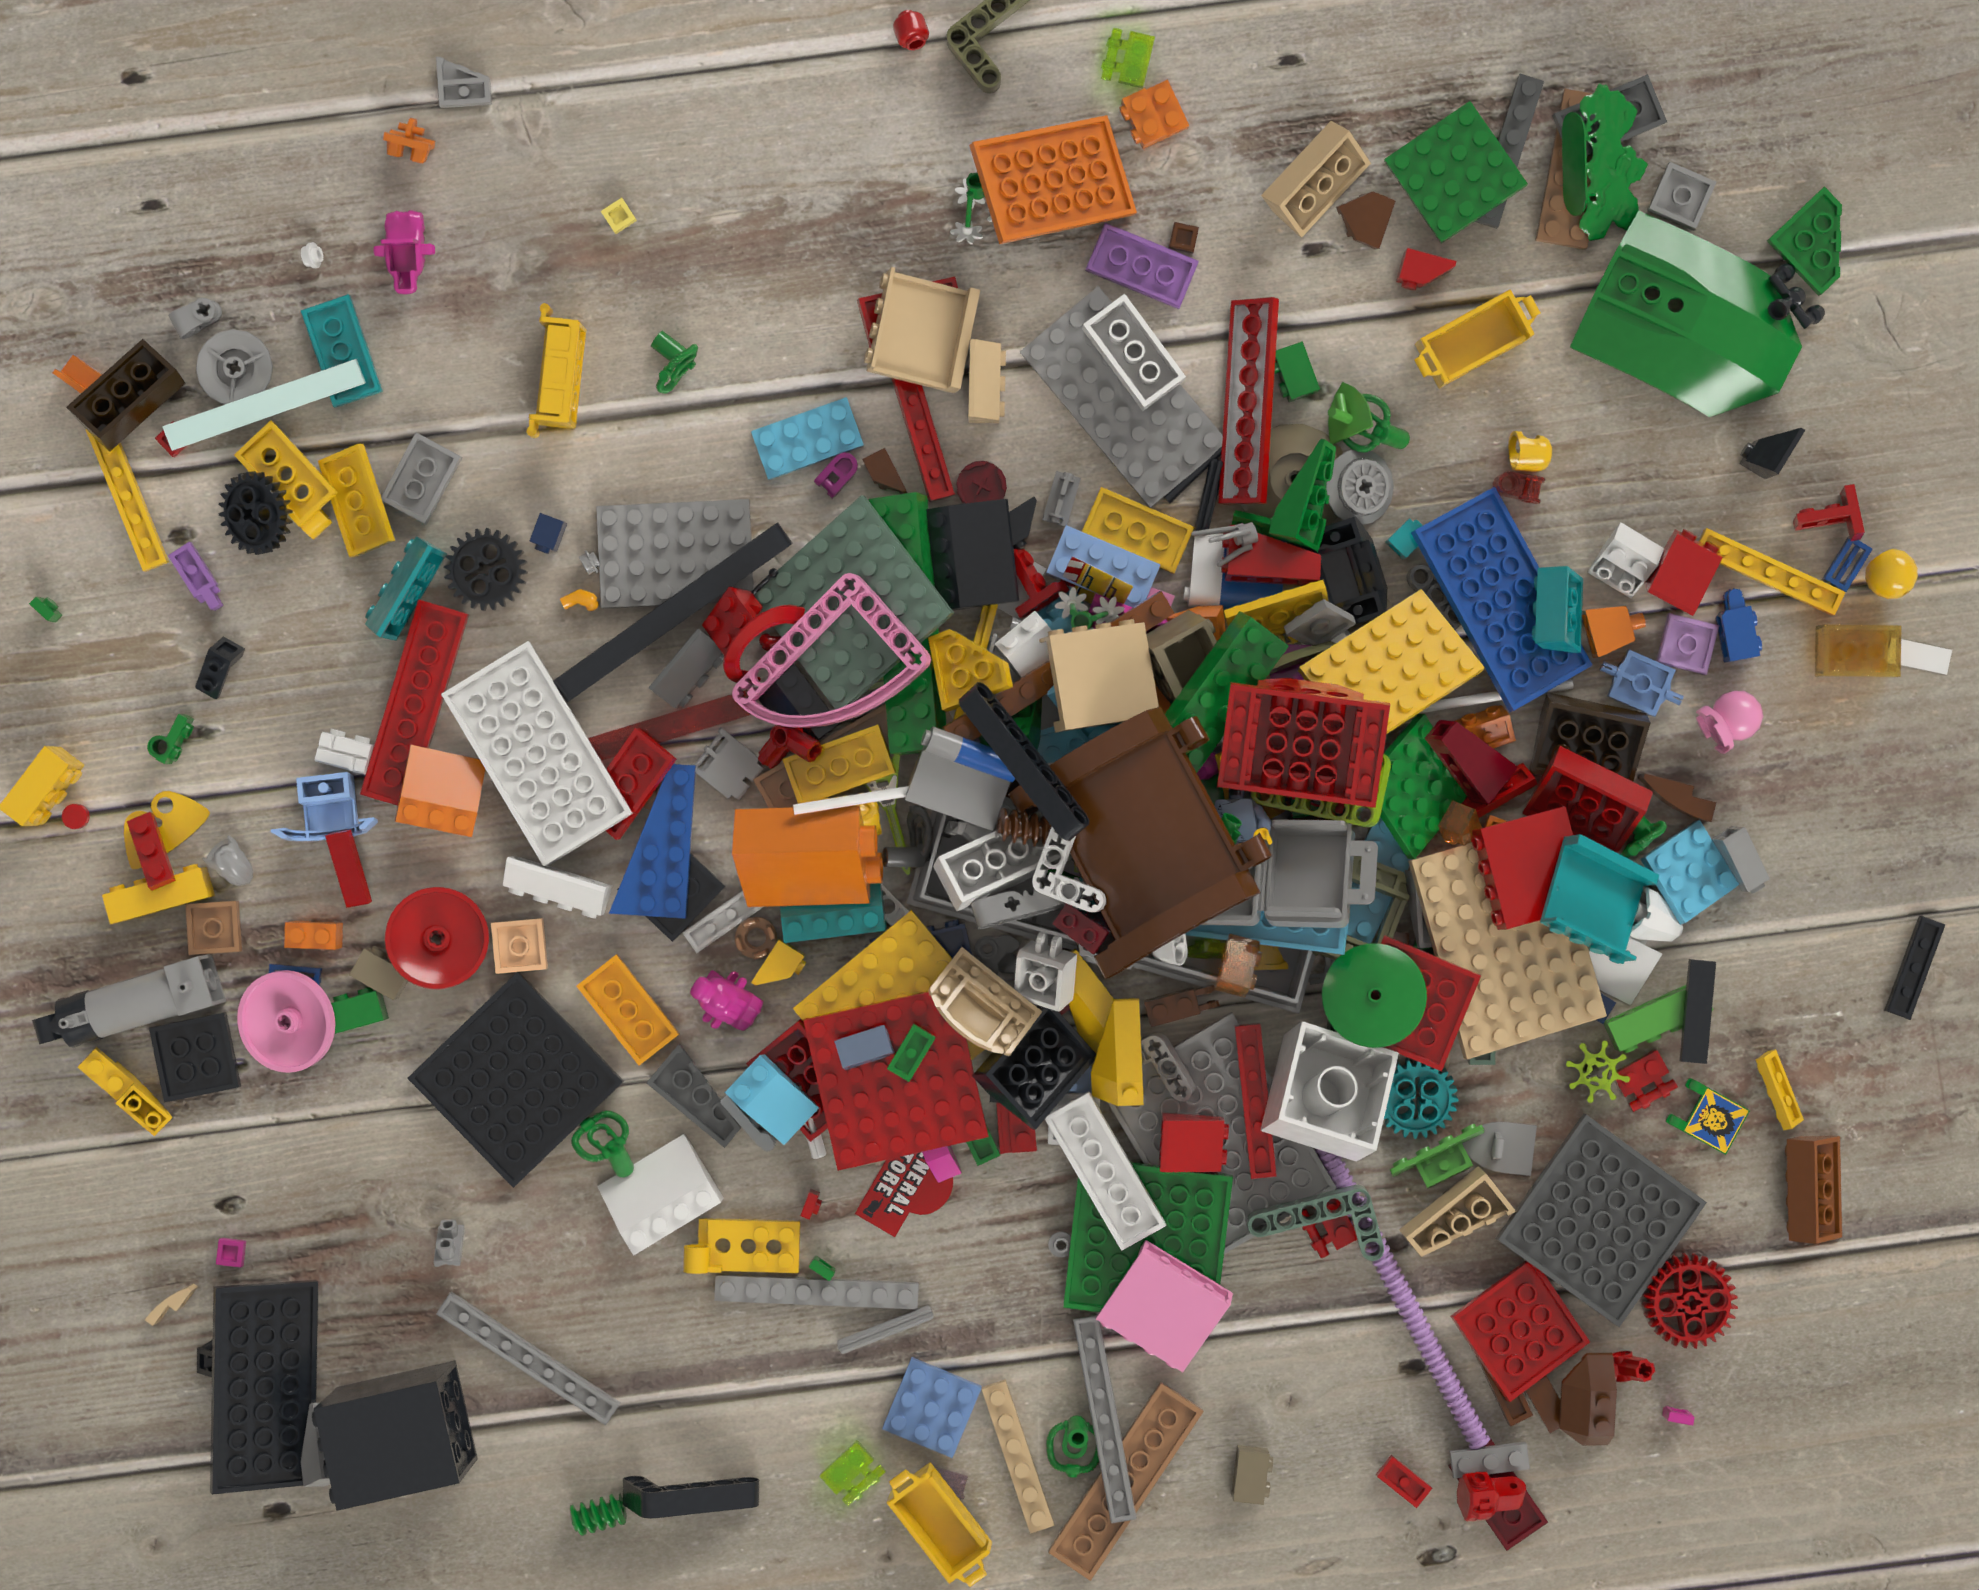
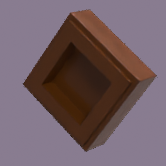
(1183, 237)

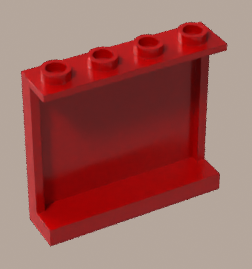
(1520, 864)

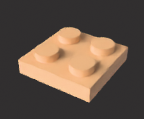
(519, 945)

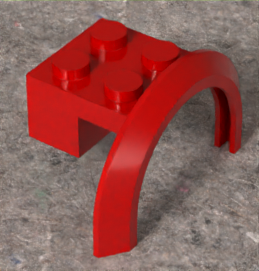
(735, 624)

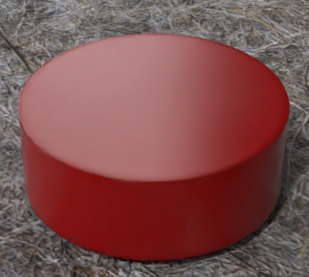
(75, 816)

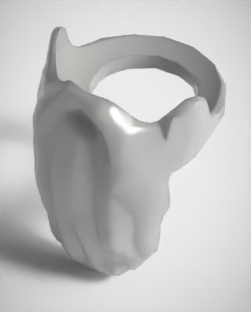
(230, 862)

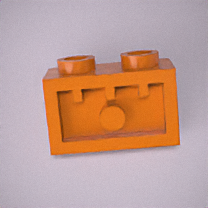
(1490, 725)

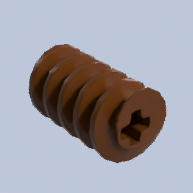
(1022, 827)

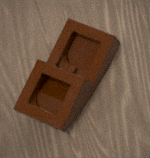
(1546, 1403)

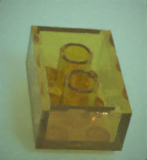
(1858, 651)

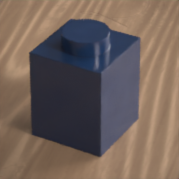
(547, 533)

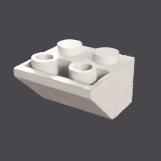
(1626, 560)

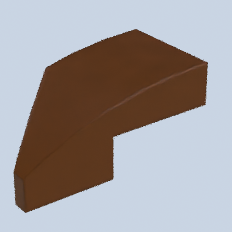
(884, 472)

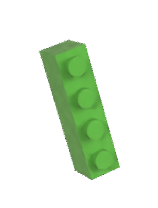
(1647, 1021)

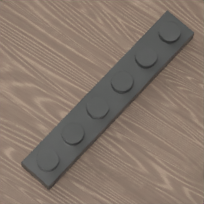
(1515, 131)

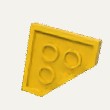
(962, 664)

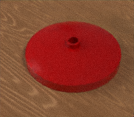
(443, 914)

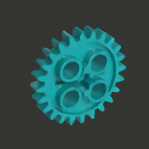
(1439, 1097)

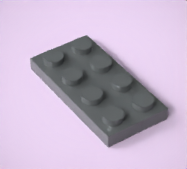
(1641, 95)

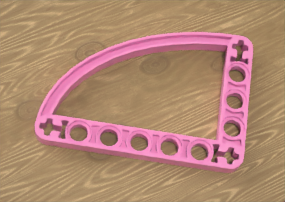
(810, 635)

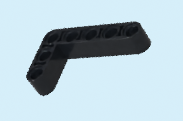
(689, 1498)

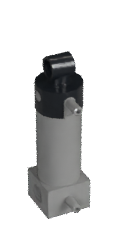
(133, 1003)

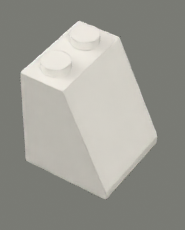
(1022, 645)

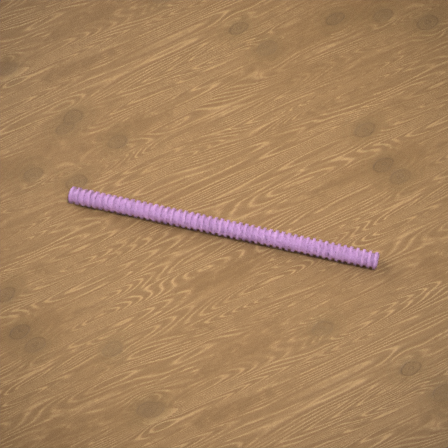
(1413, 1317)

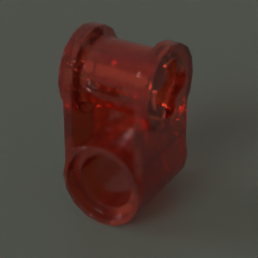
(1524, 486)

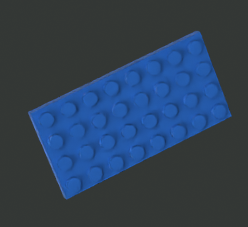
(1492, 591)

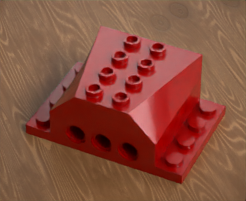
(1304, 741)

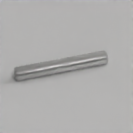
(885, 1329)

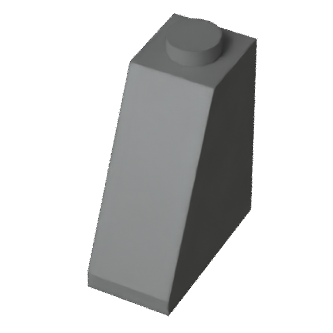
(1741, 858)

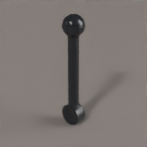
(772, 574)

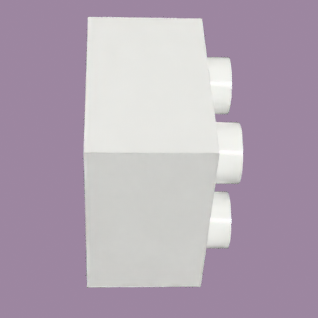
(1329, 1092)

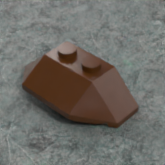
(1589, 1400)

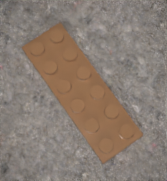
(1555, 222)

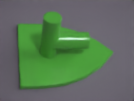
(1348, 414)

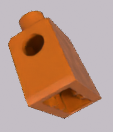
(1610, 628)

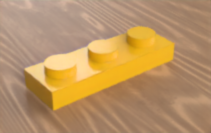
(1779, 1089)

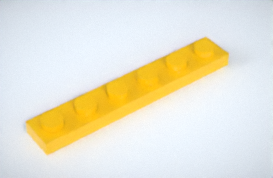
(130, 505)
(1775, 573)

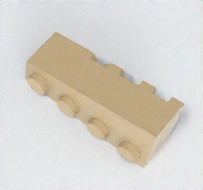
(1457, 1213)

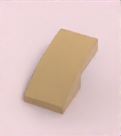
(175, 1301)

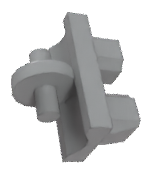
(449, 1243)

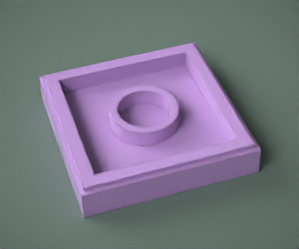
(1687, 644)

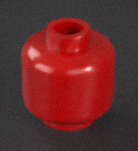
(911, 30)

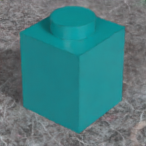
(1402, 540)

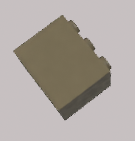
(1179, 650)

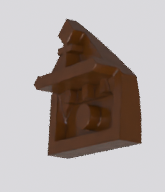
(1367, 218)

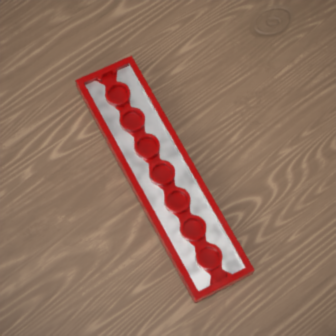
(1248, 401)

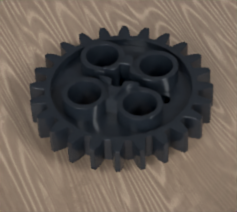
(255, 512)
(476, 548)

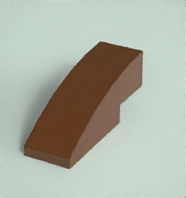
(1679, 797)

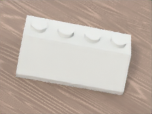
(556, 885)

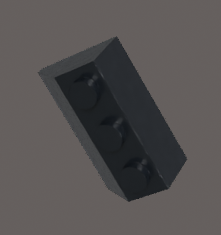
(795, 696)

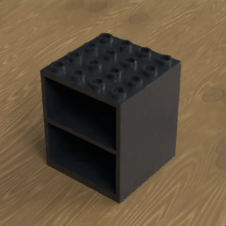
(395, 1435)

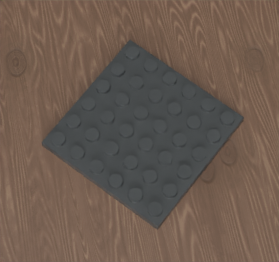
(1601, 1220)

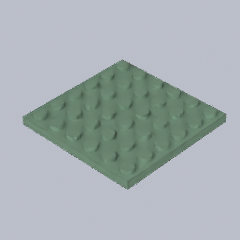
(850, 652)

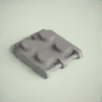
(728, 766)

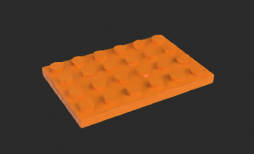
(1052, 179)

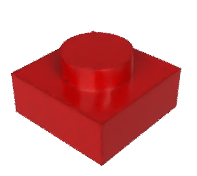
(811, 1205)

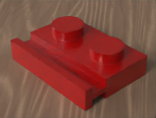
(1013, 1133)

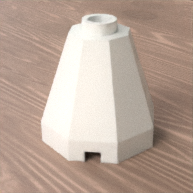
(1655, 919)

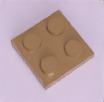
(213, 927)

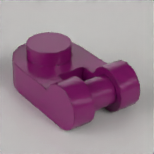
(843, 466)

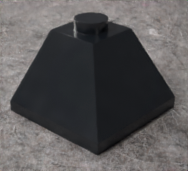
(1770, 453)

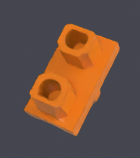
(397, 140)

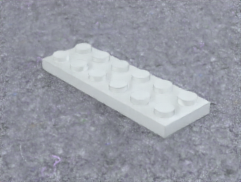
(1105, 1170)

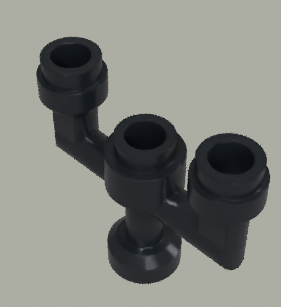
(1792, 299)

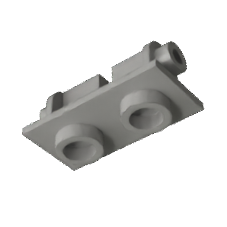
(1061, 498)

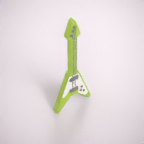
(889, 805)

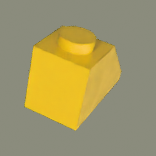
(780, 964)

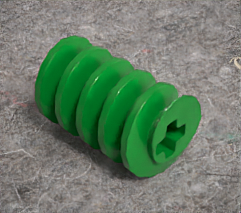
(598, 1515)

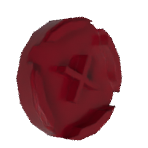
(981, 482)

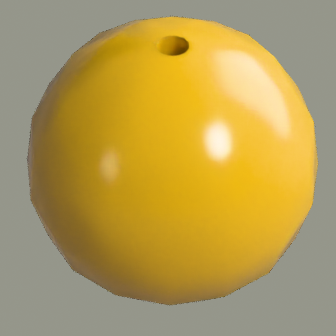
(1891, 574)

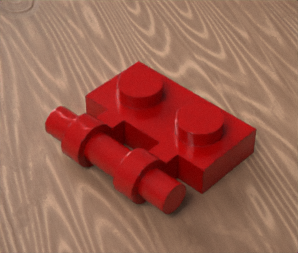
(1641, 1073)
(1338, 1230)

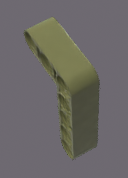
(973, 35)

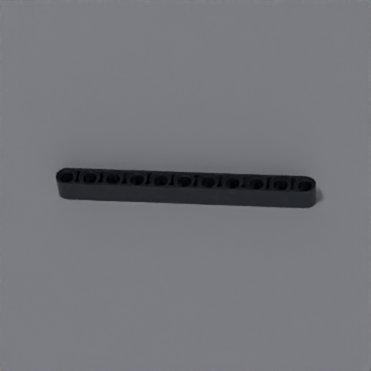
(672, 612)

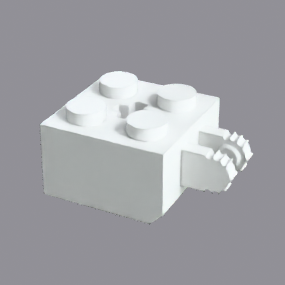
(1046, 973)

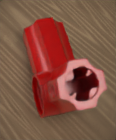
(788, 739)
(1631, 1367)

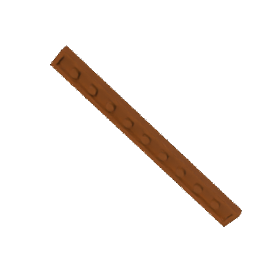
(1040, 680)

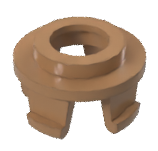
(742, 942)

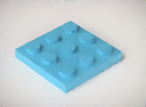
(1690, 872)

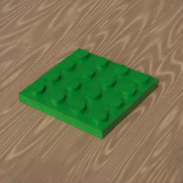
(1455, 172)
(1416, 789)

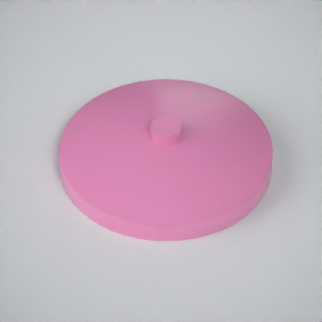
(286, 1021)

